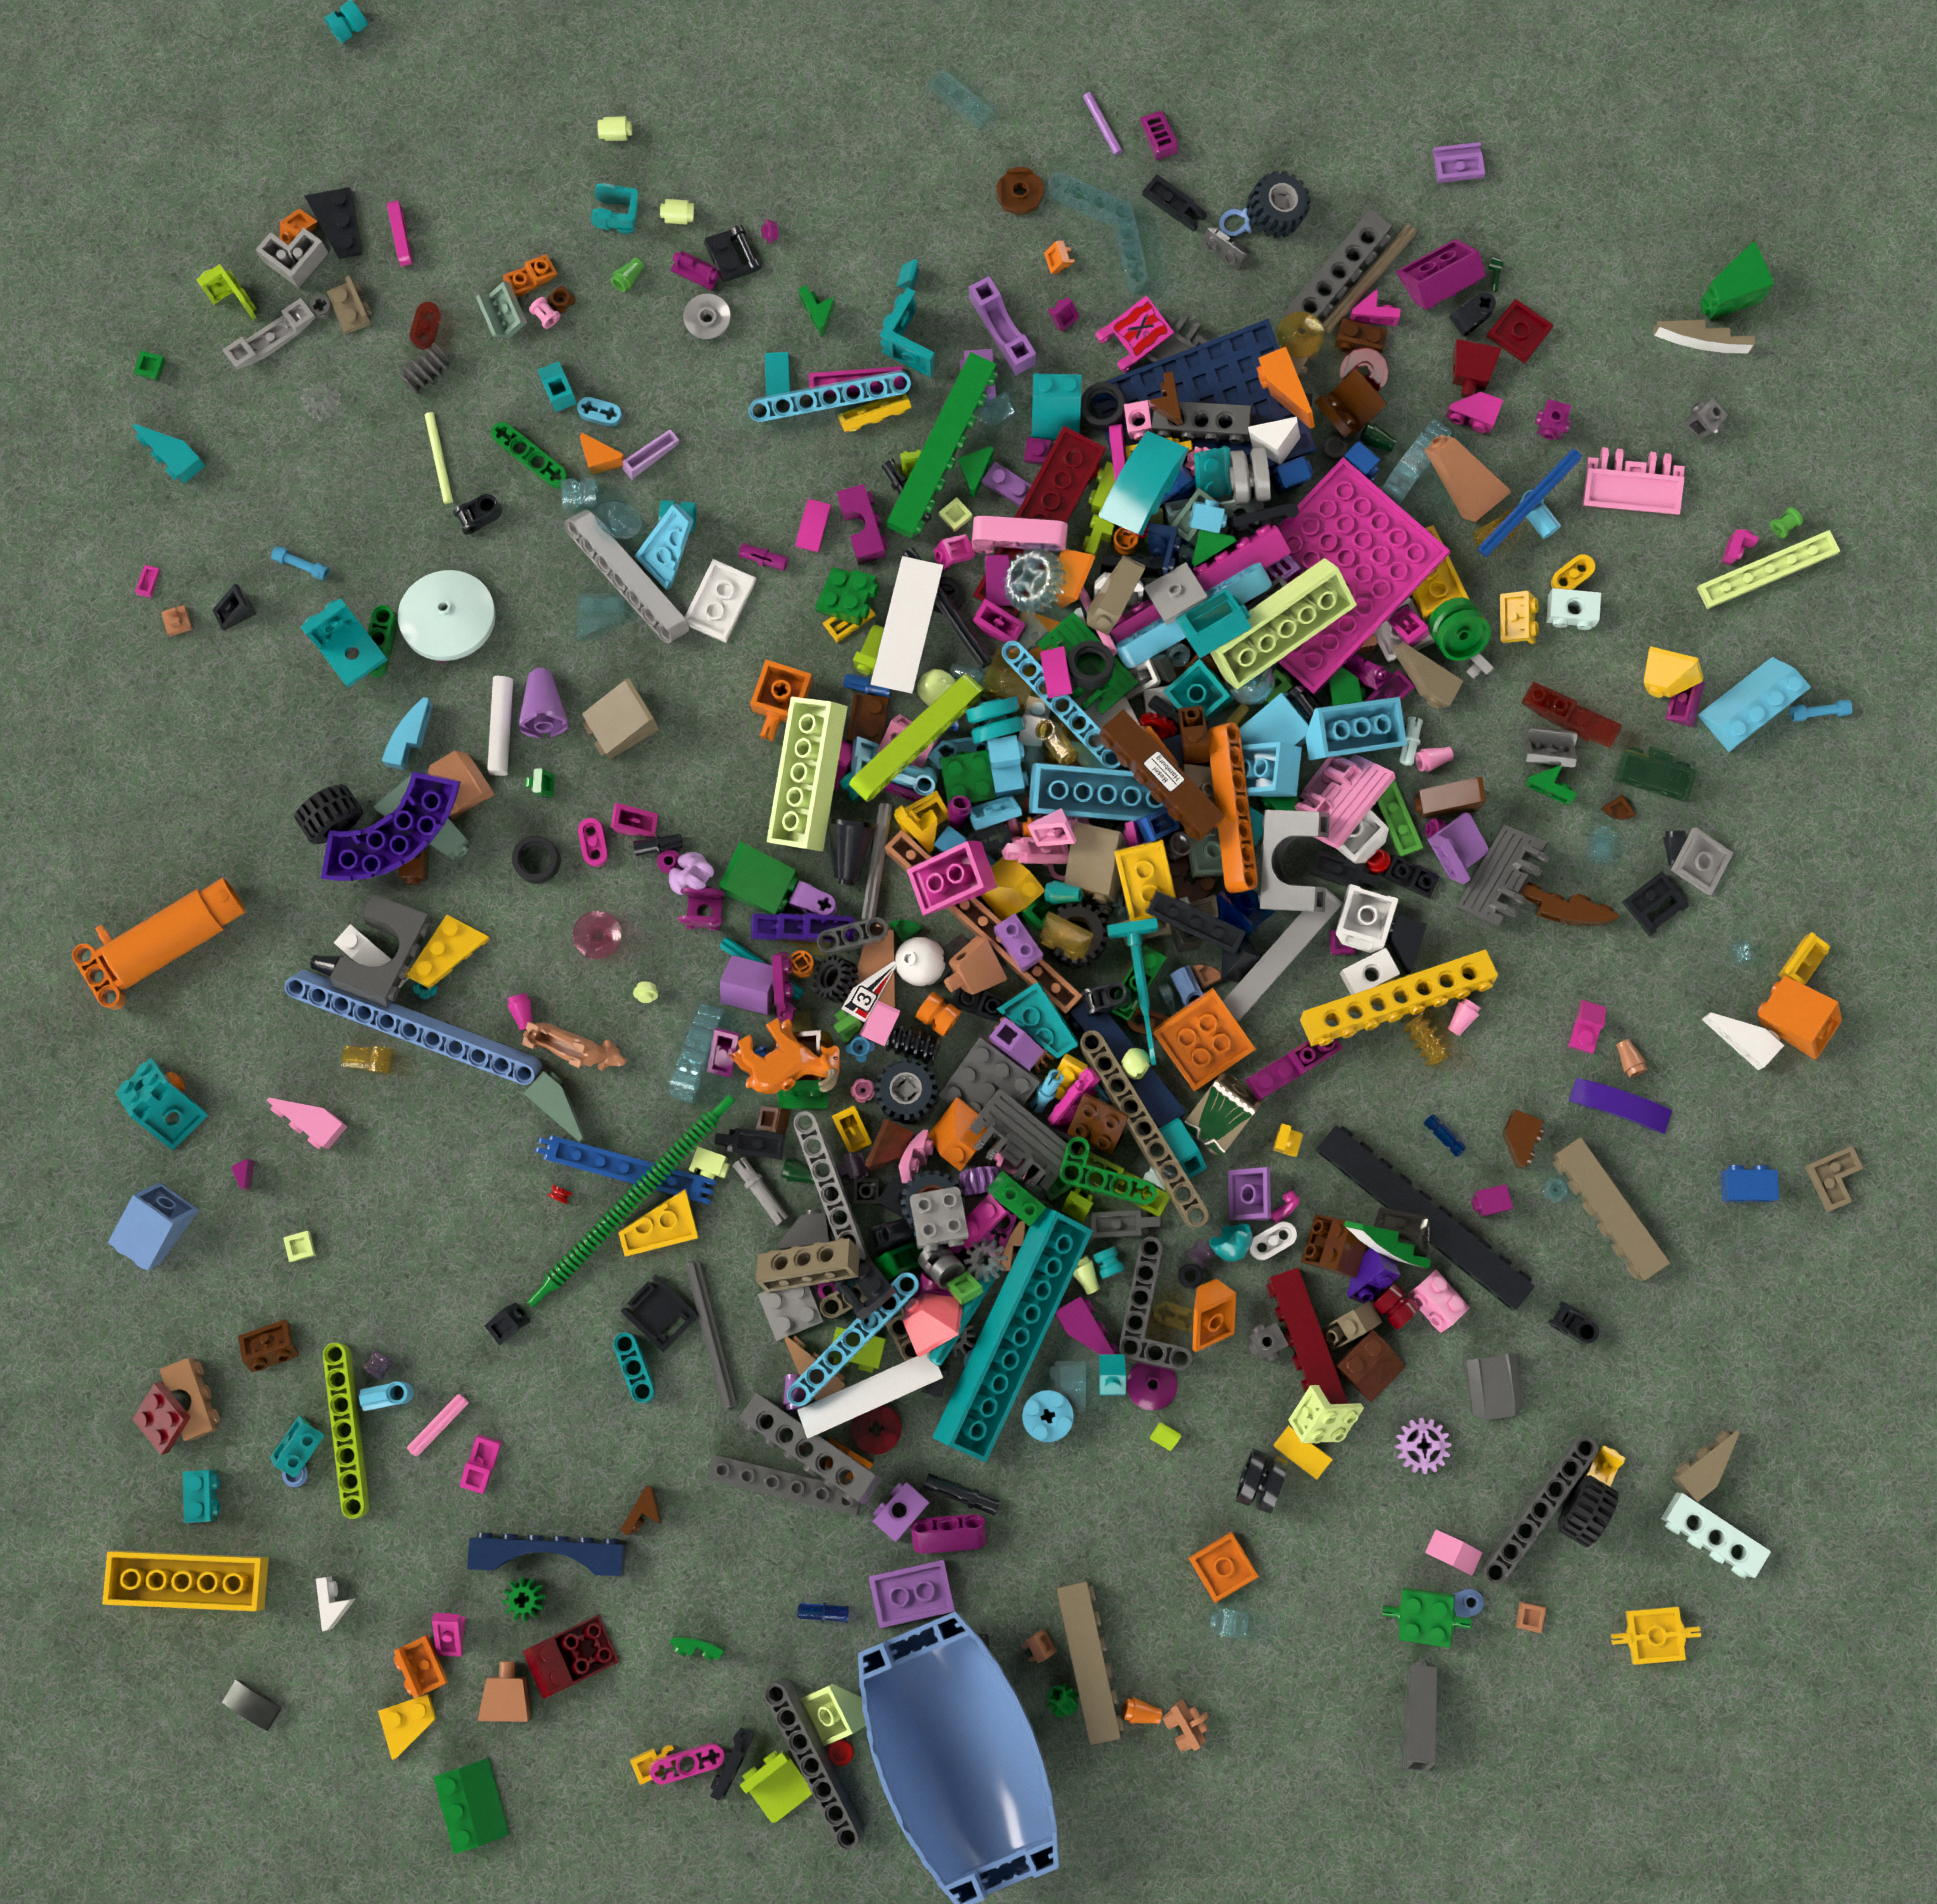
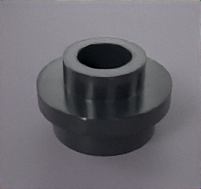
(1198, 1276)

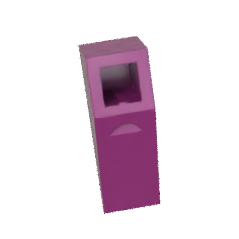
(1080, 1325)

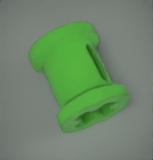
(1786, 522)

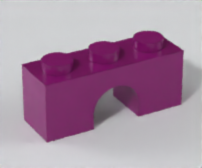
(856, 504)

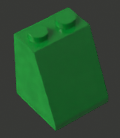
(1738, 285)
(758, 880)

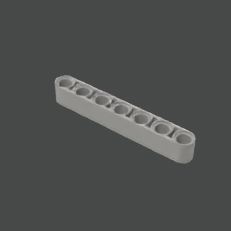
(627, 577)
(1279, 957)
(833, 1179)

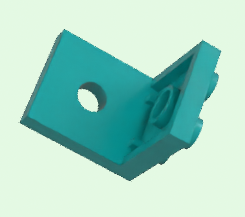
(899, 347)
(337, 632)
(151, 1097)

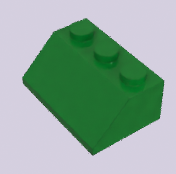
(471, 1805)

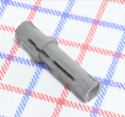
(759, 1189)

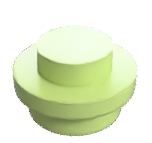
(645, 992)

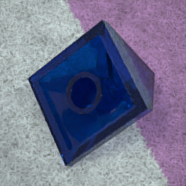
(1242, 910)

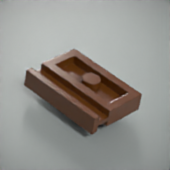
(868, 718)

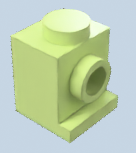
(709, 1163)

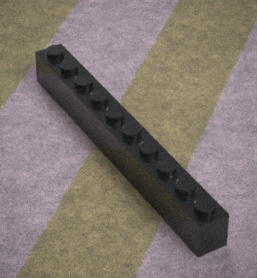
(1445, 1234)

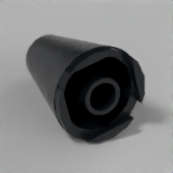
(849, 847)

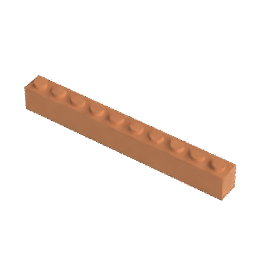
(982, 923)

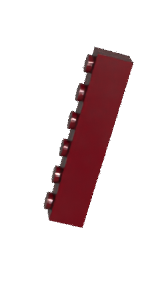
(1304, 1335)

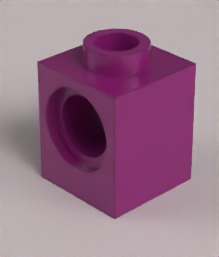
(1491, 1200)

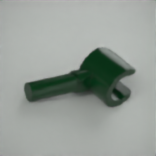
(1495, 265)

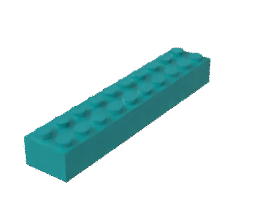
(1012, 1334)

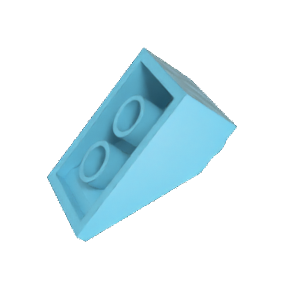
(1272, 769)

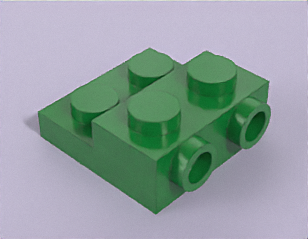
(847, 595)

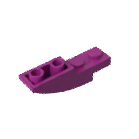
(1290, 1067)

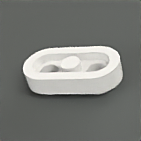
(1272, 1241)

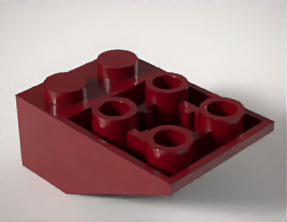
(570, 1656)

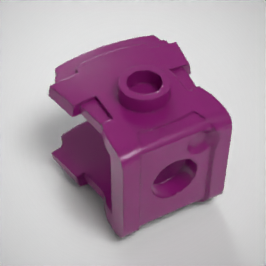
(698, 898)

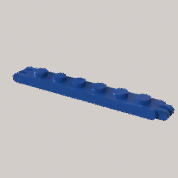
(621, 1167)

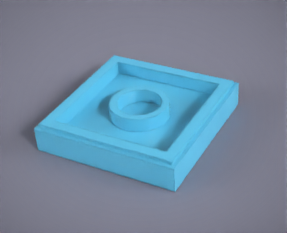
(994, 812)

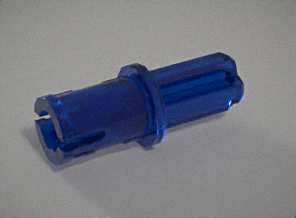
(823, 1612)

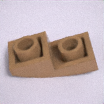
(1015, 1240)

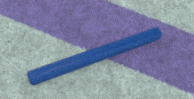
(1529, 503)

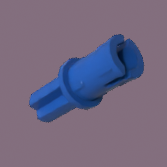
(863, 684)

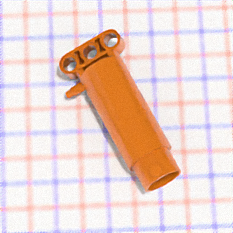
(157, 940)

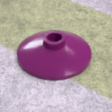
(1143, 1396)

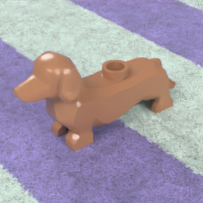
(572, 1047)

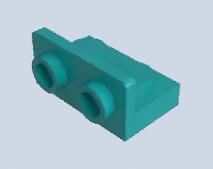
(296, 1447)
(200, 1496)

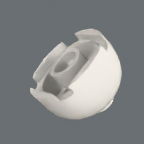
(920, 961)

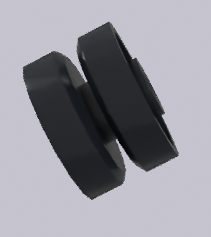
(1261, 1480)

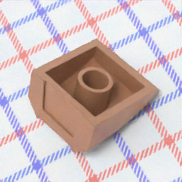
(473, 785)

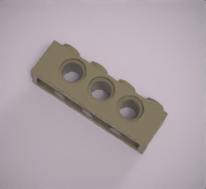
(808, 1265)

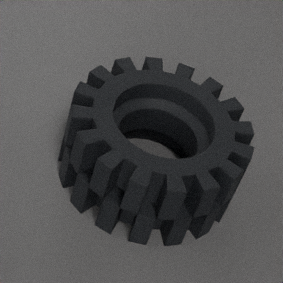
(826, 976)

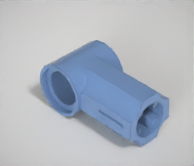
(1186, 984)

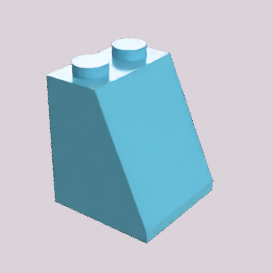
(1277, 722)

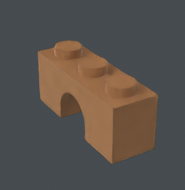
(187, 1376)

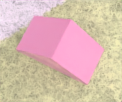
(1052, 830)
(880, 1023)
(1453, 1552)

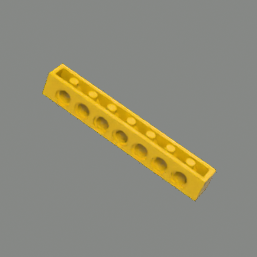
(1476, 964)

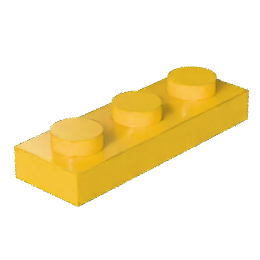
(873, 412)

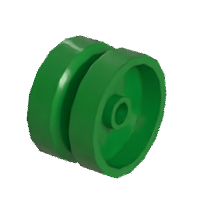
(1459, 629)

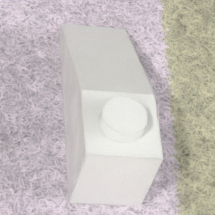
(362, 949)
(1750, 1041)

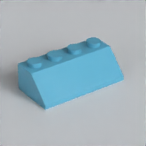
(1753, 702)
(1355, 728)

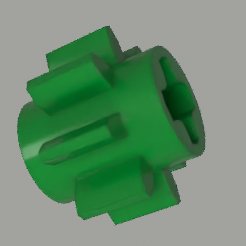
(1062, 1700)

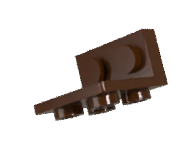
(1351, 404)
(1098, 1124)

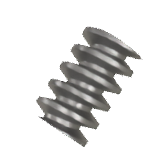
(424, 368)

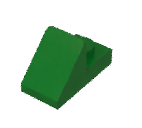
(819, 312)
(1544, 784)

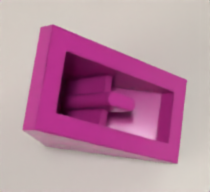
(997, 622)
(1408, 626)
(634, 821)

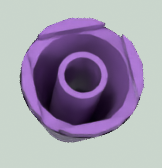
(542, 706)

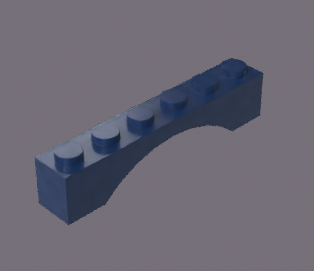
(599, 1558)

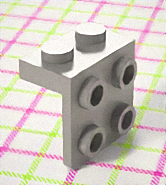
(939, 1218)

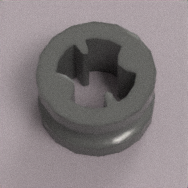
(314, 305)

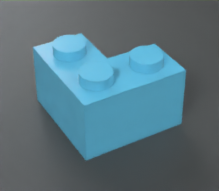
(1005, 761)

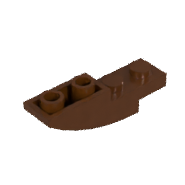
(1575, 911)

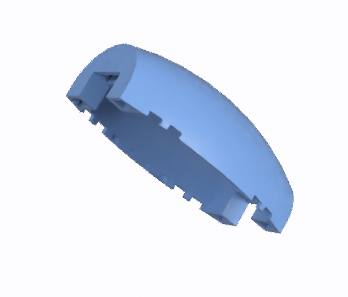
(958, 1759)

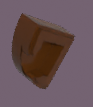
(1619, 809)

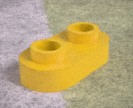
(1571, 573)

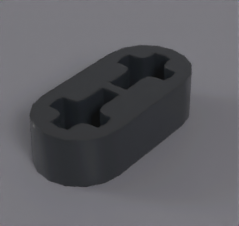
(989, 832)

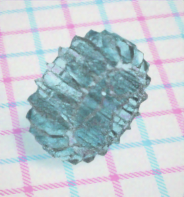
(1040, 584)

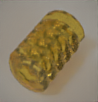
(1426, 1040)

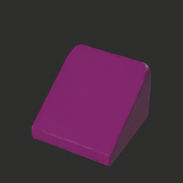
(243, 1173)

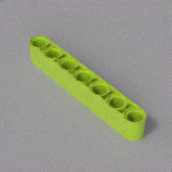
(916, 737)
(353, 1441)

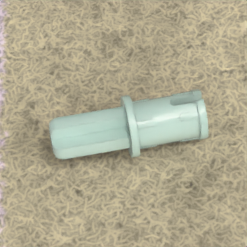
(1412, 738)

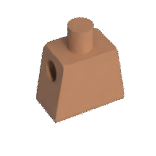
(975, 968)
(505, 1696)

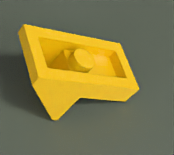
(921, 828)

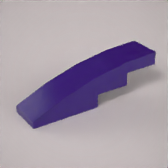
(796, 927)

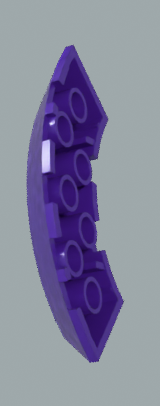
(395, 837)

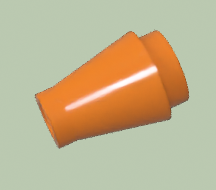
(1140, 1712)

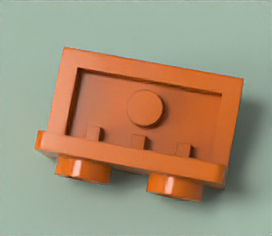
(420, 1667)

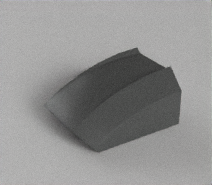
(1494, 1386)

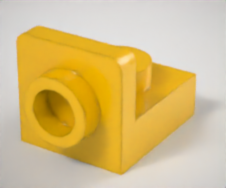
(1287, 1141)

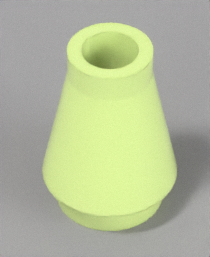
(1086, 1275)

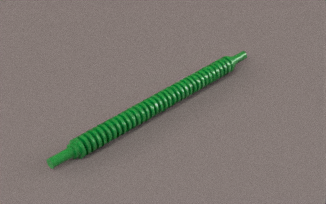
(575, 1258)

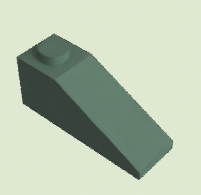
(555, 1102)

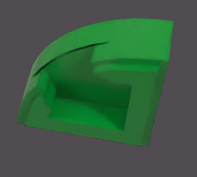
(905, 929)

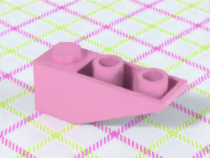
(315, 1121)

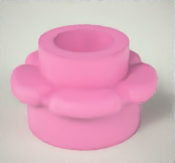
(869, 1090)

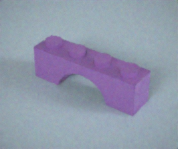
(993, 313)

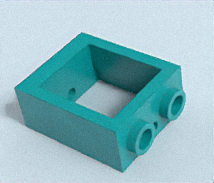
(1214, 622)

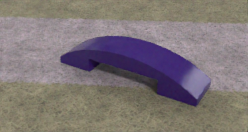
(1620, 1104)

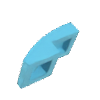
(862, 753)

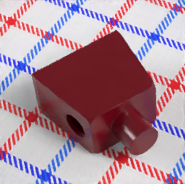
(1473, 365)

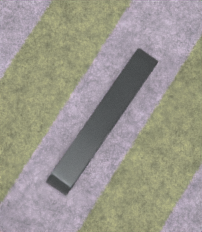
(1550, 1503)
(814, 1776)

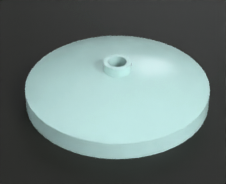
(446, 615)

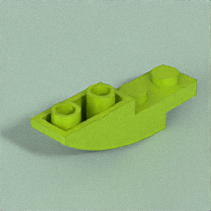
(1101, 528)

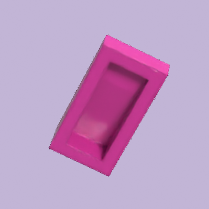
(147, 581)

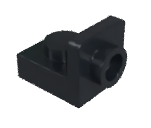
(507, 1323)

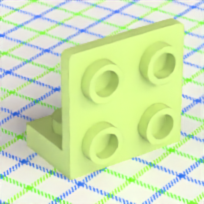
(1320, 1421)

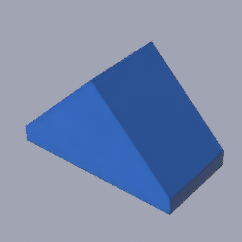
(1157, 825)

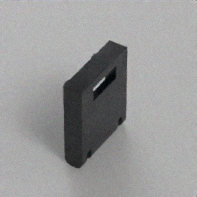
(657, 1310)

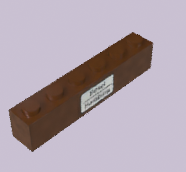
(1161, 776)

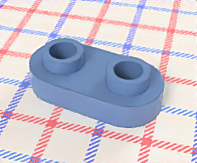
(1461, 1607)

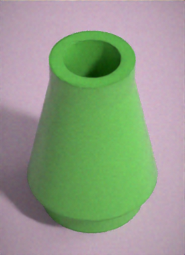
(626, 275)

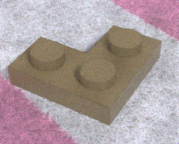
(1827, 1176)

